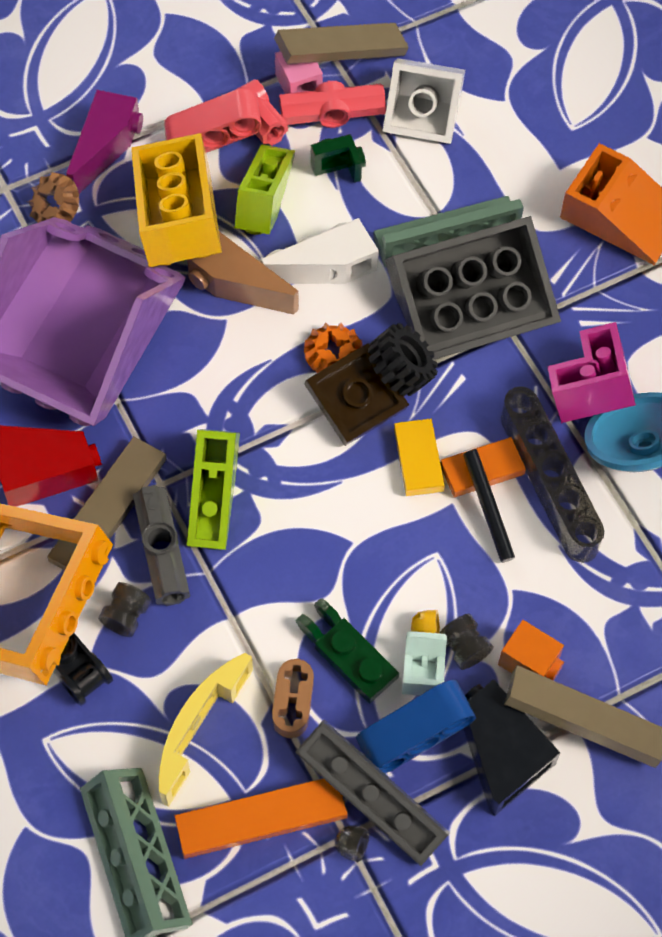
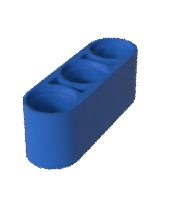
(416, 726)

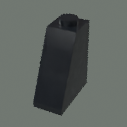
(505, 747)

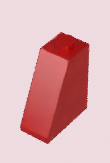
(44, 462)

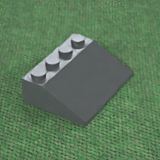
(475, 288)

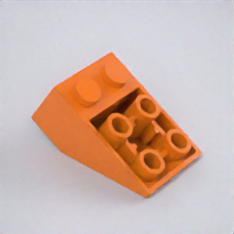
(617, 204)

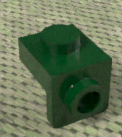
(337, 154)

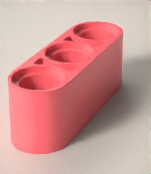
(218, 120)

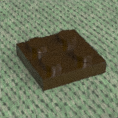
(354, 396)

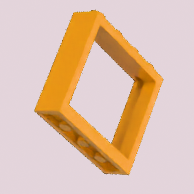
(70, 594)

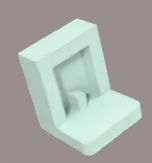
(423, 662)

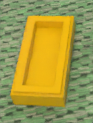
(419, 457)

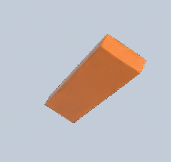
(259, 817)

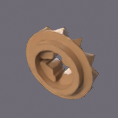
(64, 192)

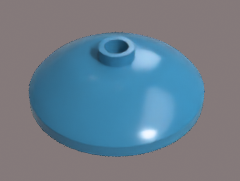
(628, 436)

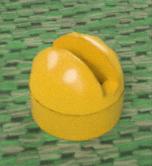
(426, 621)

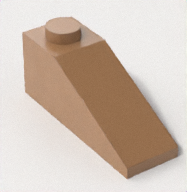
(242, 279)

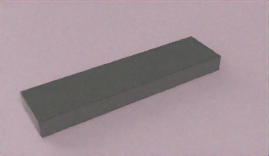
(372, 792)

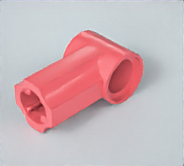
(272, 123)

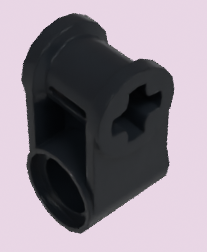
(81, 671)

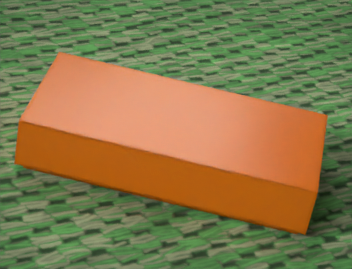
(499, 461)

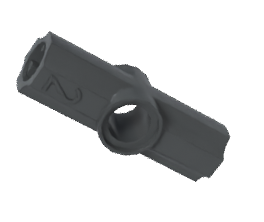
(164, 564)

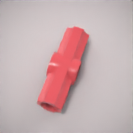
(333, 104)

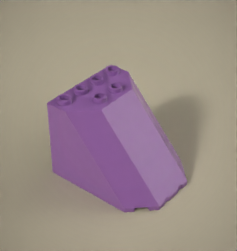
(76, 315)

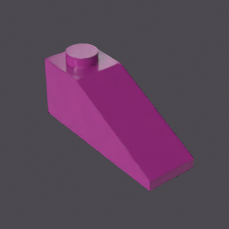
(105, 136)

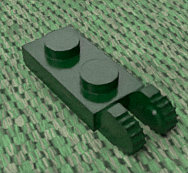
(349, 652)

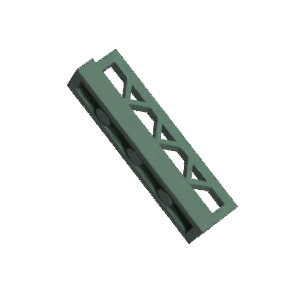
(445, 226)
(126, 852)

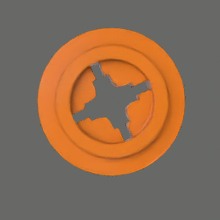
(317, 343)

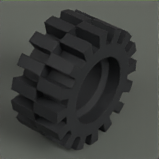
(402, 359)

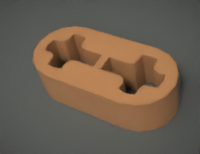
(302, 698)

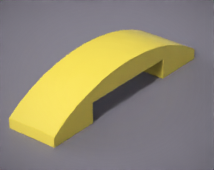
(223, 682)

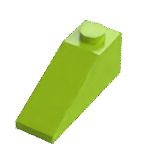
(263, 190)
(212, 488)

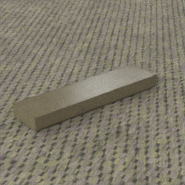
(341, 43)
(114, 494)
(585, 716)

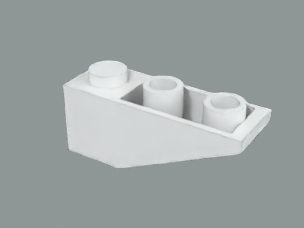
(327, 258)

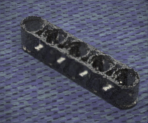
(552, 490)

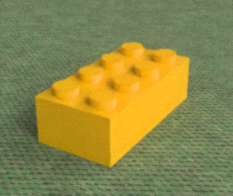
(175, 200)

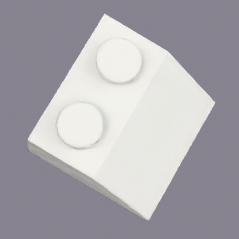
(423, 100)

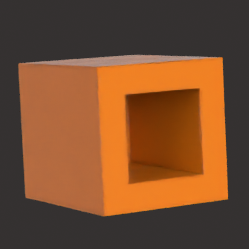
(533, 651)

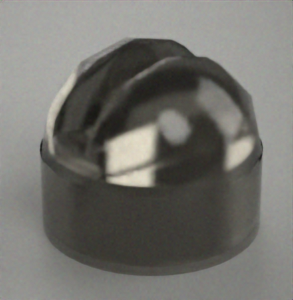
(352, 842)

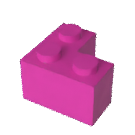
(597, 380)

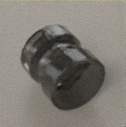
(125, 608)
(466, 641)

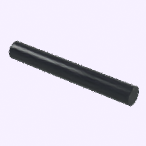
(489, 506)

